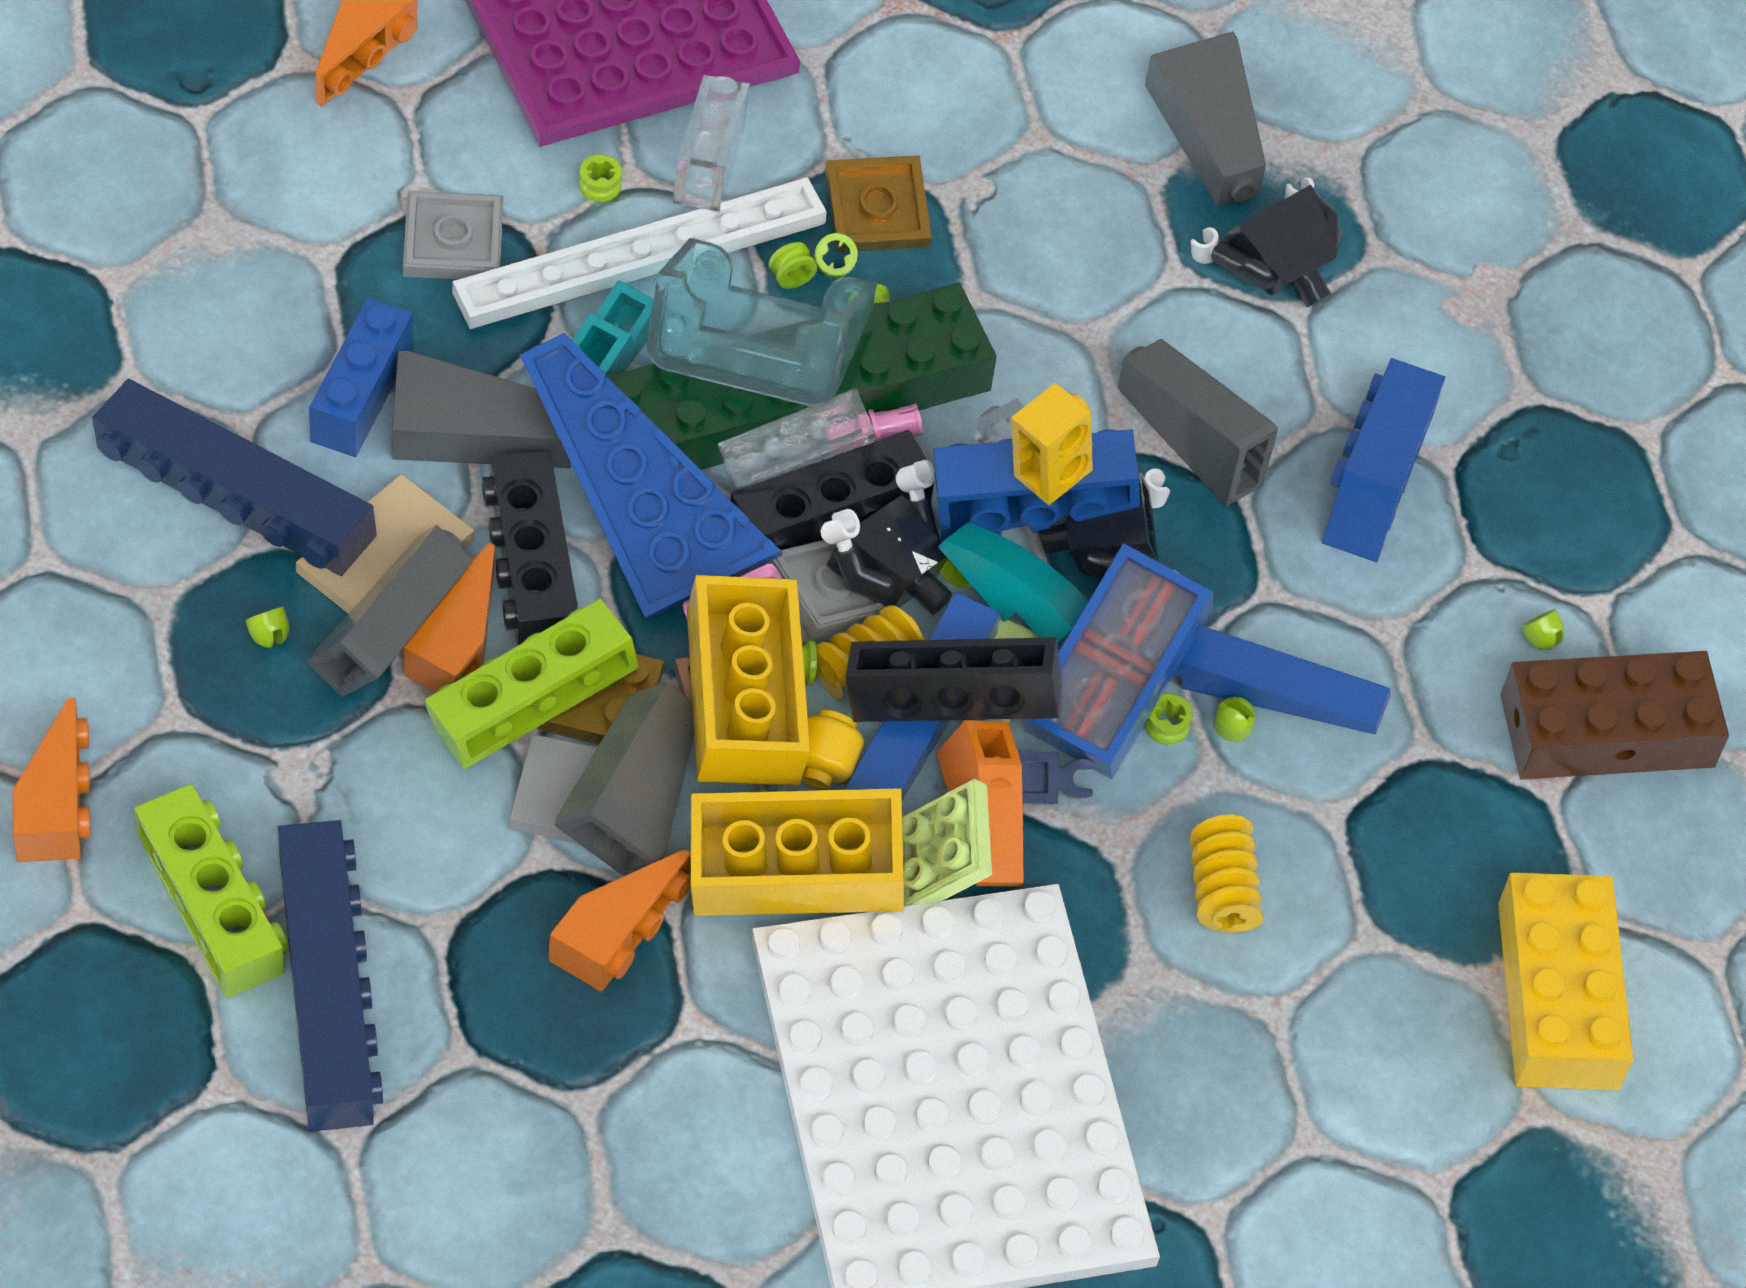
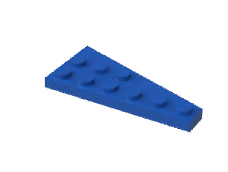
(647, 494)

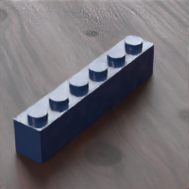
(234, 477)
(326, 976)

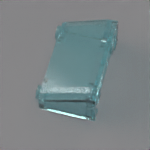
(751, 337)

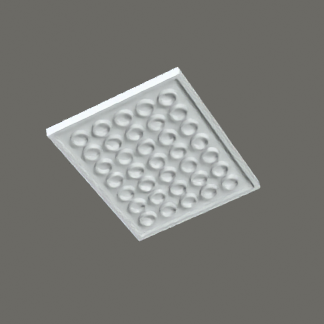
(953, 1096)

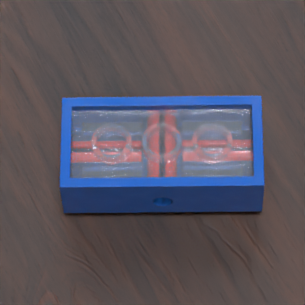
(1122, 658)

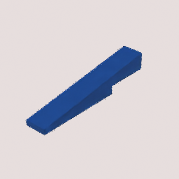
(1280, 682)
(904, 746)

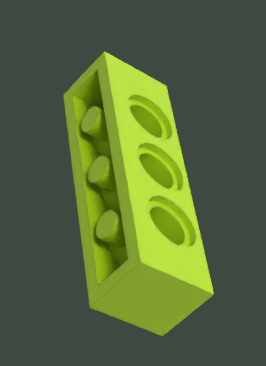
(555, 684)
(234, 959)

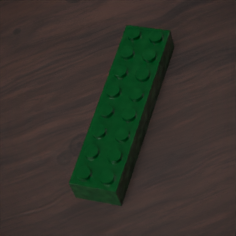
(909, 353)

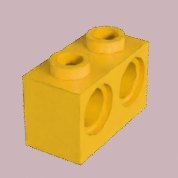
(1052, 443)

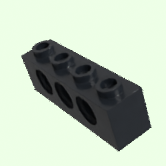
(841, 478)
(529, 483)
(954, 679)

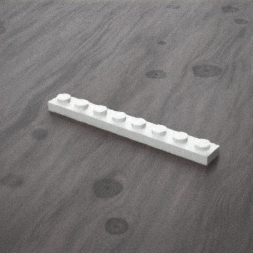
(634, 253)

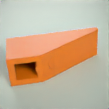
(360, 40)
(456, 631)
(990, 755)
(47, 795)
(608, 923)

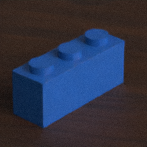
(360, 377)

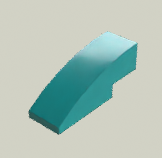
(617, 330)
(1015, 581)

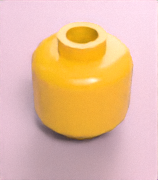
(833, 749)

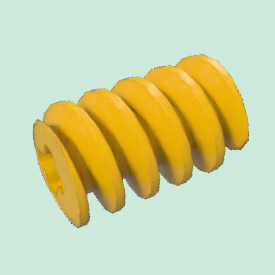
(833, 656)
(1226, 874)

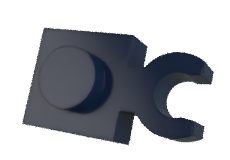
(1044, 778)

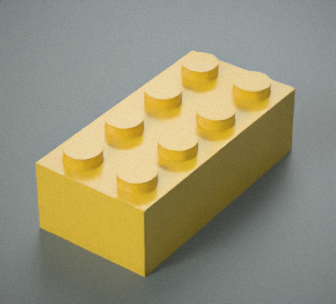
(747, 680)
(797, 852)
(1565, 981)

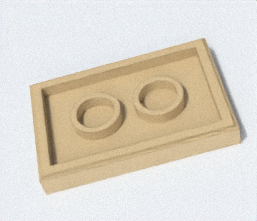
(400, 517)

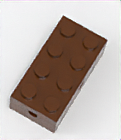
(1614, 715)

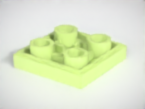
(946, 845)

